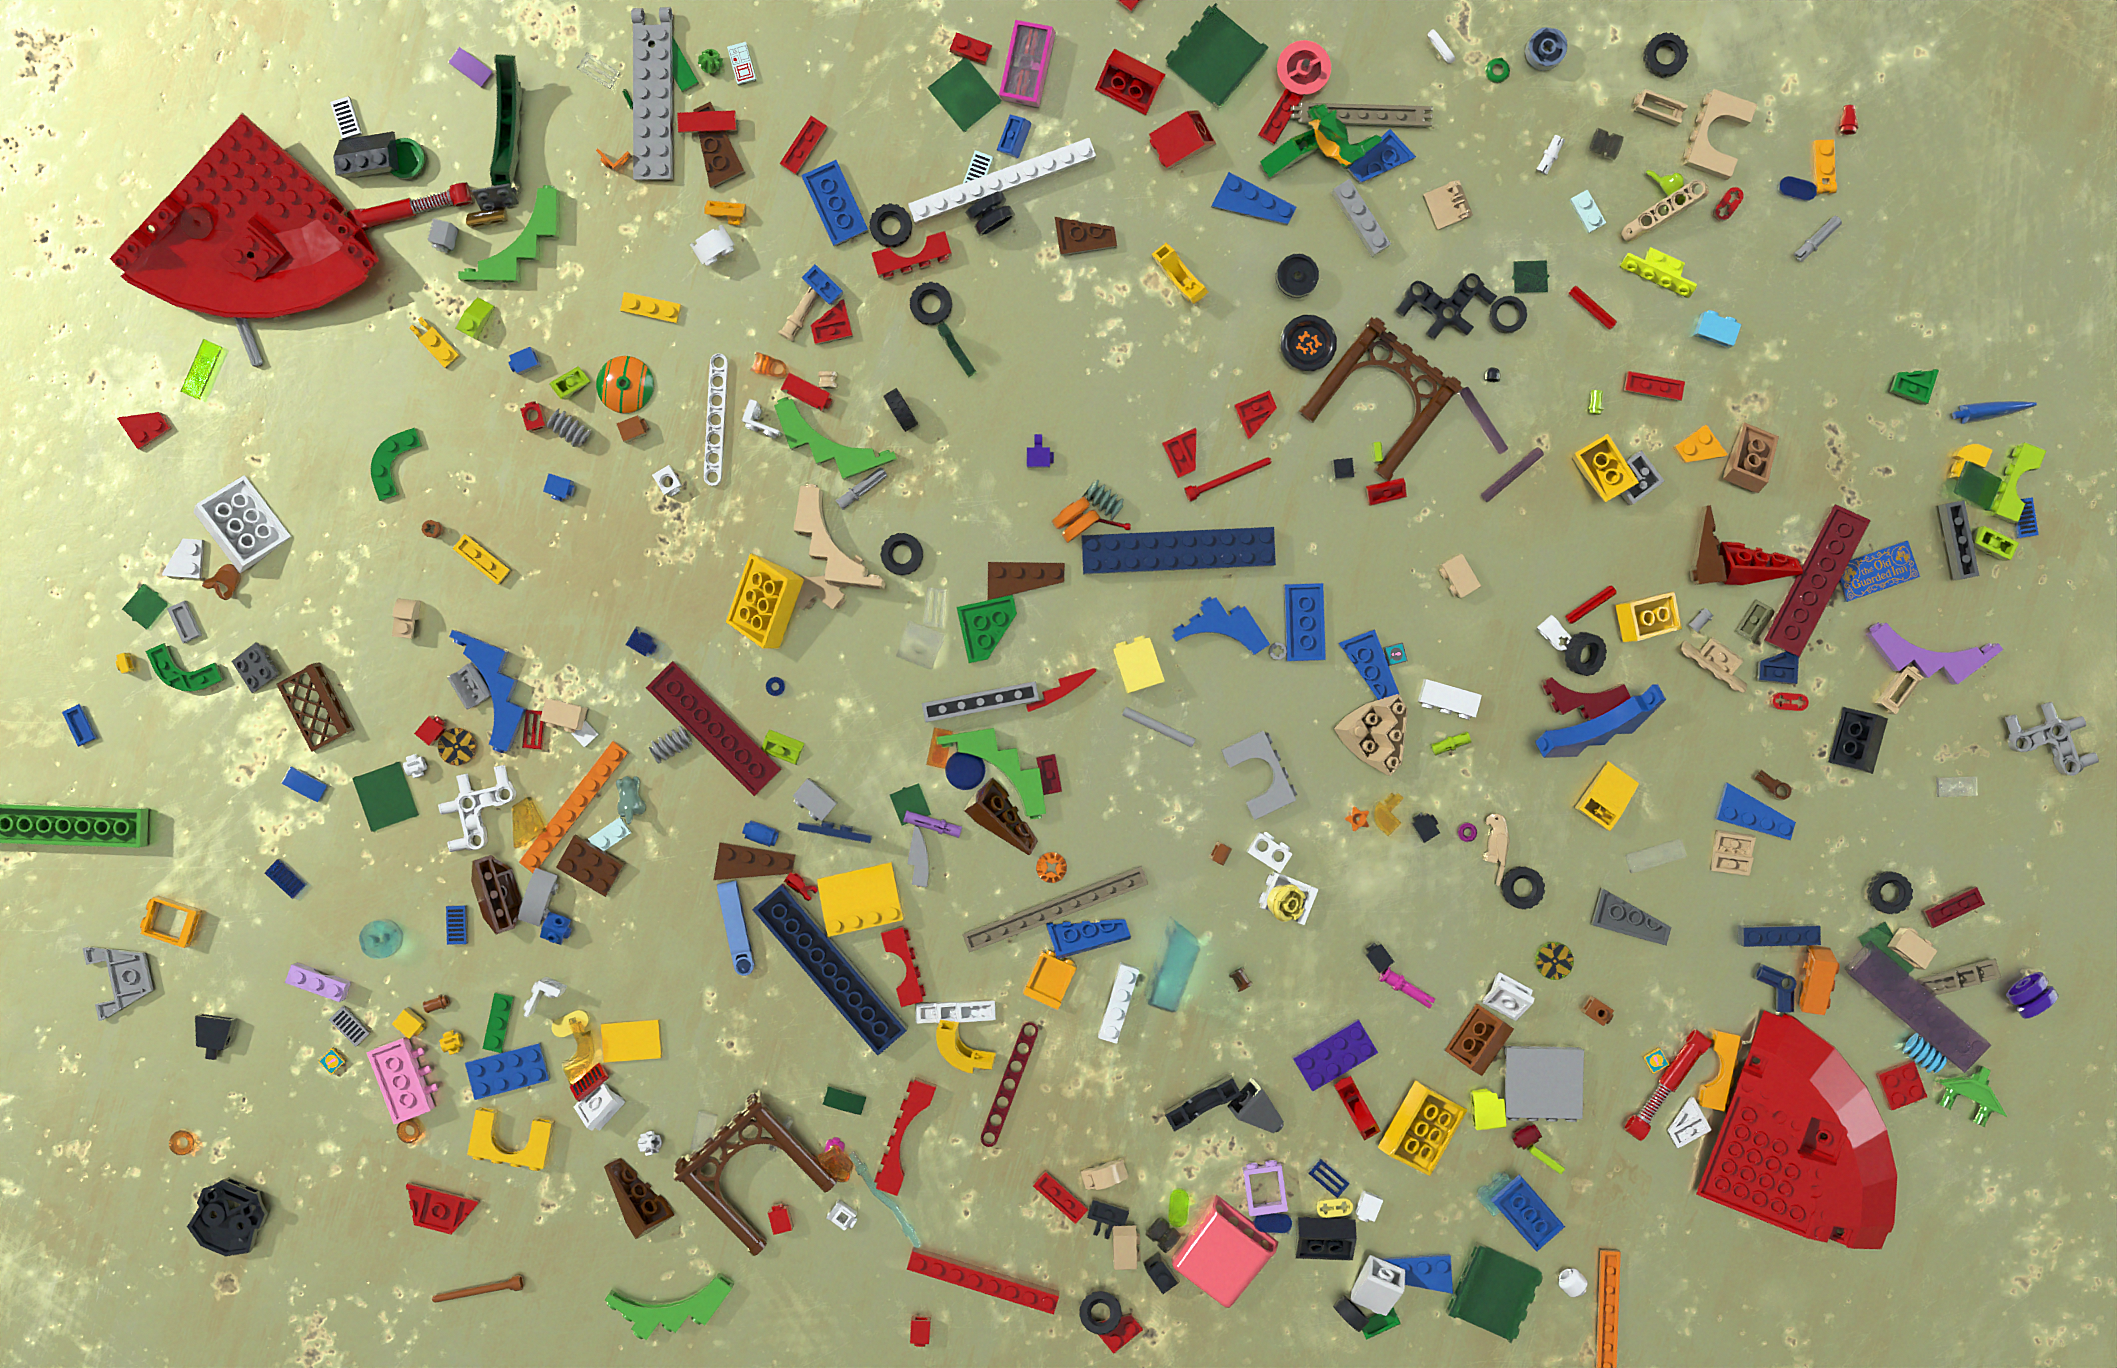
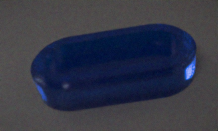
(1797, 188)
(1272, 1223)

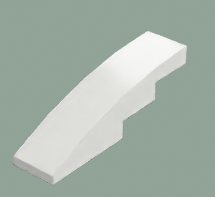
(955, 1011)

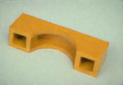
(1715, 1094)

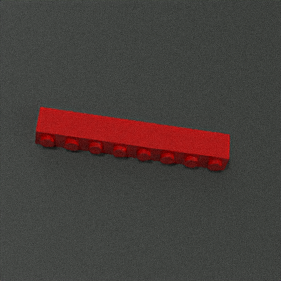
(983, 1280)

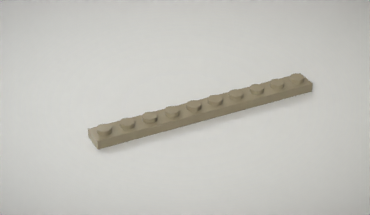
(1055, 909)

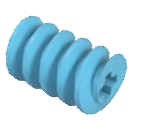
(1926, 1053)

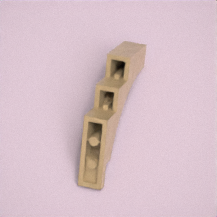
(839, 568)

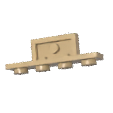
(1718, 660)

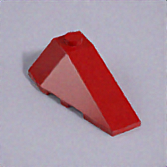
(1752, 566)

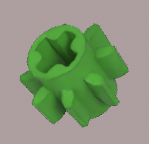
(710, 61)

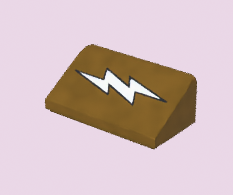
(485, 217)

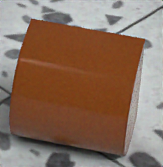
(1220, 853)

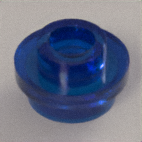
(770, 690)

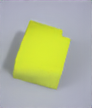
(1487, 1110)

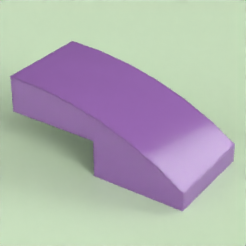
(470, 66)

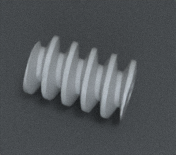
(568, 429)
(670, 744)

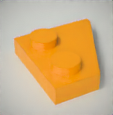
(1700, 446)

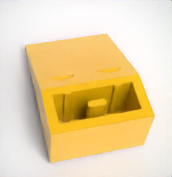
(1607, 796)

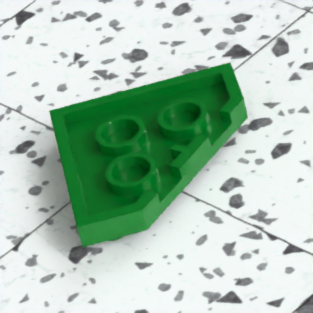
(985, 625)

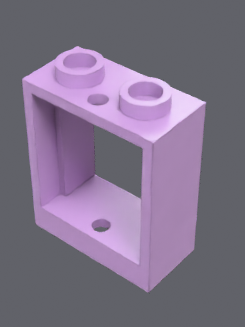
(1269, 1207)

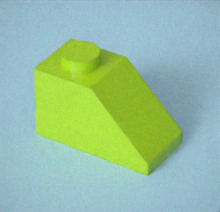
(475, 318)

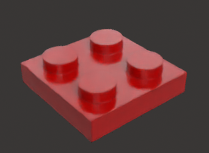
(1902, 1085)

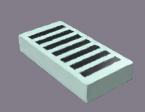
(978, 166)

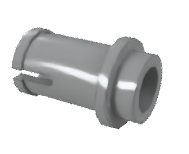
(1701, 620)

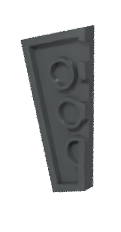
(1622, 917)

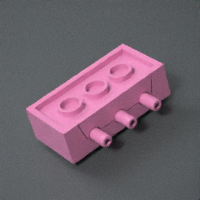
(402, 1079)

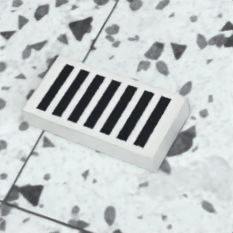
(345, 118)

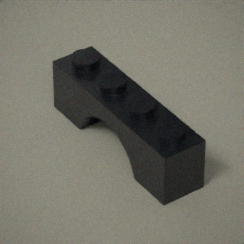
(1194, 1106)

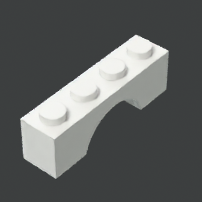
(1118, 1002)

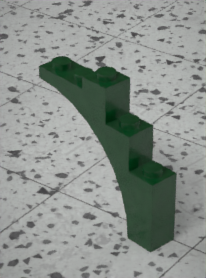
(507, 121)

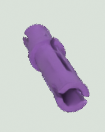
(932, 824)

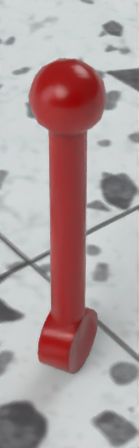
(1127, 526)

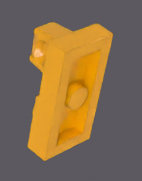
(733, 210)

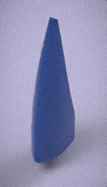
(1989, 410)

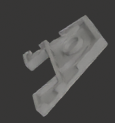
(127, 974)

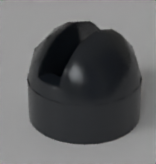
(1492, 375)

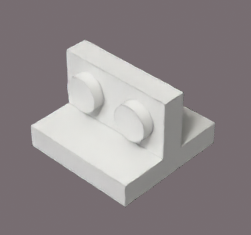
(1509, 997)
(598, 1107)

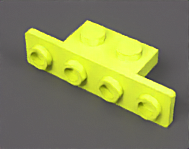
(1661, 270)

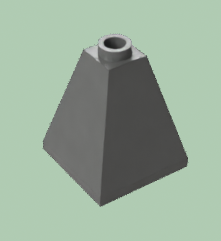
(1256, 1108)

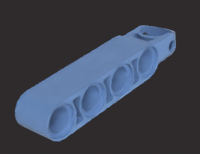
(736, 927)

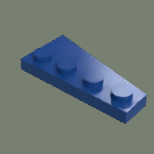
(1371, 663)
(1745, 811)
(1426, 1272)

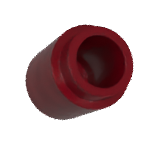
(1527, 1136)

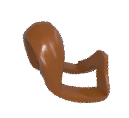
(226, 575)

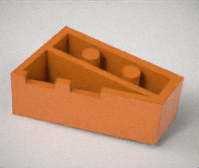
(1818, 981)

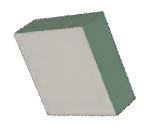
(585, 735)

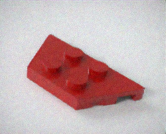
(438, 1209)

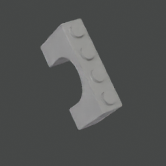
(1280, 791)

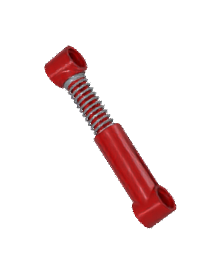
(458, 195)
(1695, 1046)

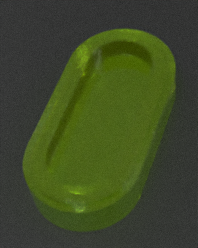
(1178, 1207)

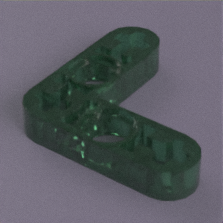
(955, 349)

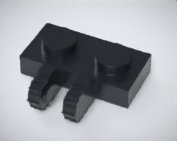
(1107, 1214)

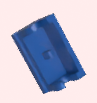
(822, 284)

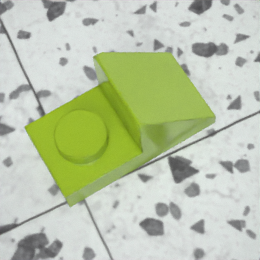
(569, 383)

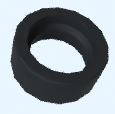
(1522, 314)
(1351, 1313)

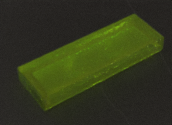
(201, 369)

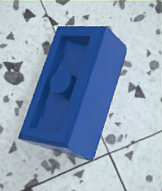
(1014, 136)

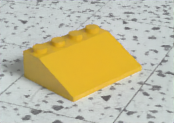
(764, 601)
(860, 899)
(1422, 1128)

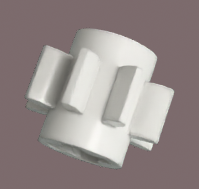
(414, 766)
(649, 1143)

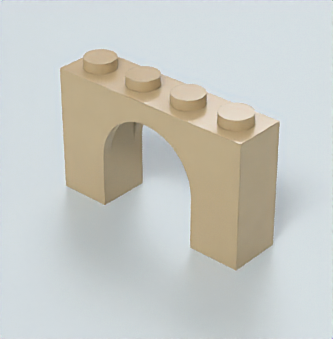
(1701, 154)

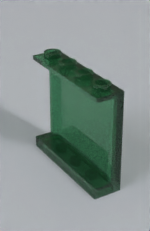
(1215, 56)
(1494, 1291)

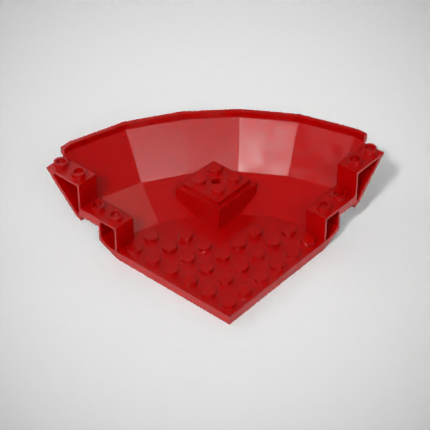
(258, 205)
(1772, 1150)

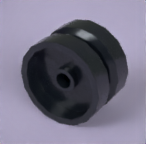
(990, 213)
(1293, 287)

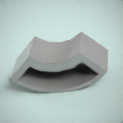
(537, 897)

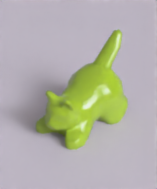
(1670, 184)

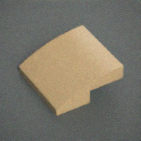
(1733, 852)

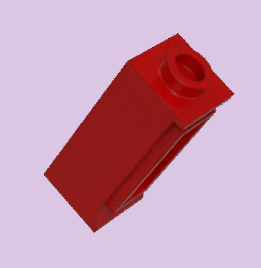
(806, 392)

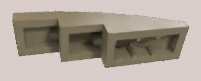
(1961, 977)

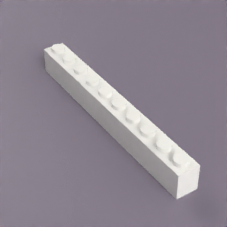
(1002, 180)

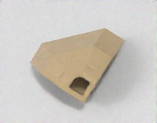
(1377, 733)

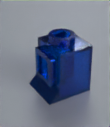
(641, 642)

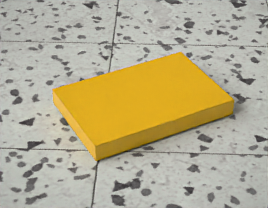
(631, 1040)

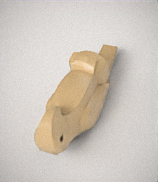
(1497, 843)

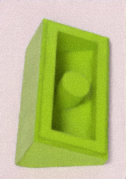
(782, 747)

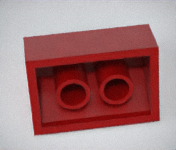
(1130, 81)

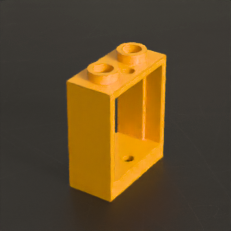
(188, 928)

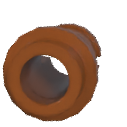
(435, 1004)

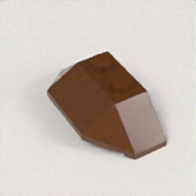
(496, 893)

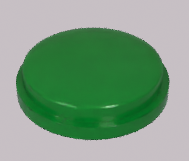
(410, 158)

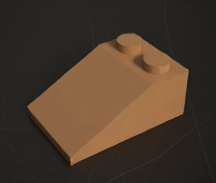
(1751, 458)

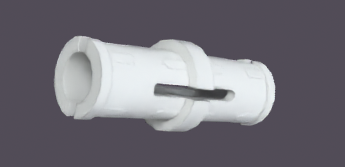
(1550, 155)

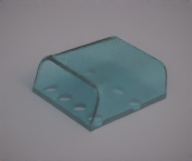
(1172, 967)

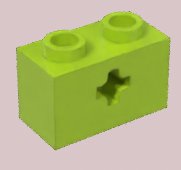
(1994, 543)

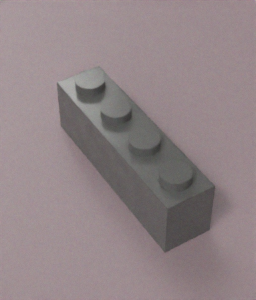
(1958, 540)

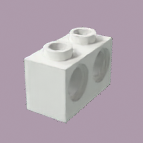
(1267, 855)

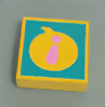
(1656, 1060)
(332, 1061)

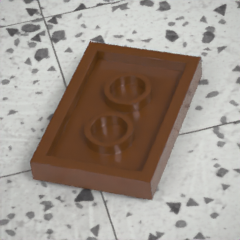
(590, 865)

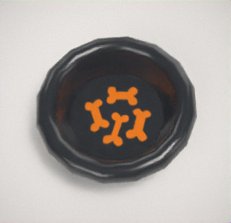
(1308, 342)

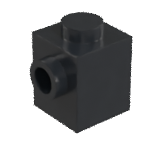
(1425, 826)

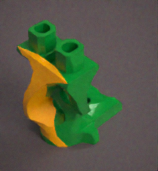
(1333, 136)

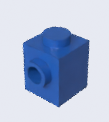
(559, 487)

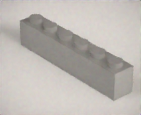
(980, 701)

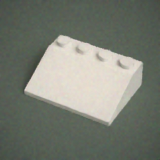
(241, 523)

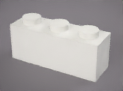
(1449, 699)

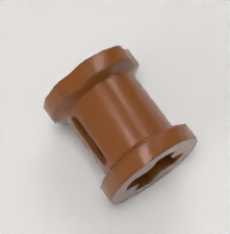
(426, 527)

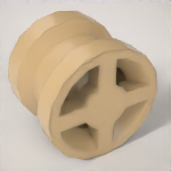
(827, 379)

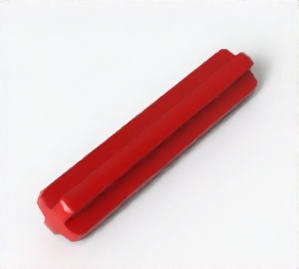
(1592, 307)
(1591, 604)

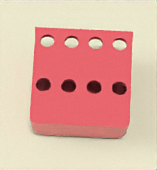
(1220, 1255)

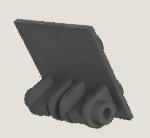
(495, 197)
(255, 667)

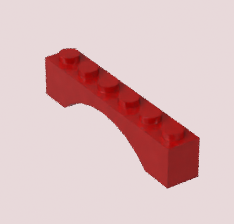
(892, 1174)

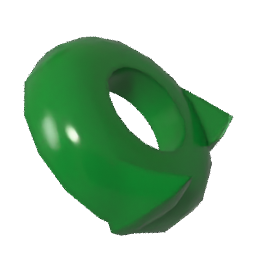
(1497, 78)

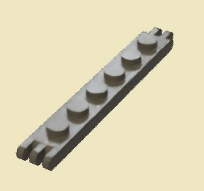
(1371, 114)

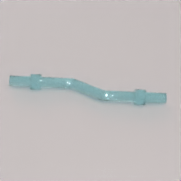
(908, 1229)

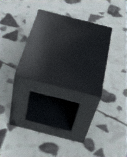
(1342, 468)
(1378, 956)

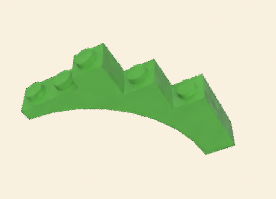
(672, 1315)

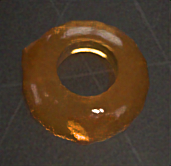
(403, 1136)
(173, 1146)

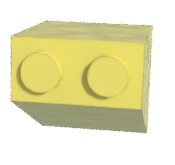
(1138, 664)

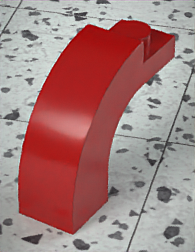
(1357, 1108)

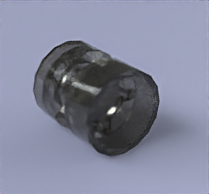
(1607, 144)
(1157, 1231)

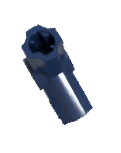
(1774, 978)

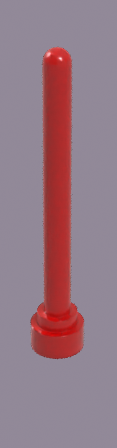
(1194, 492)

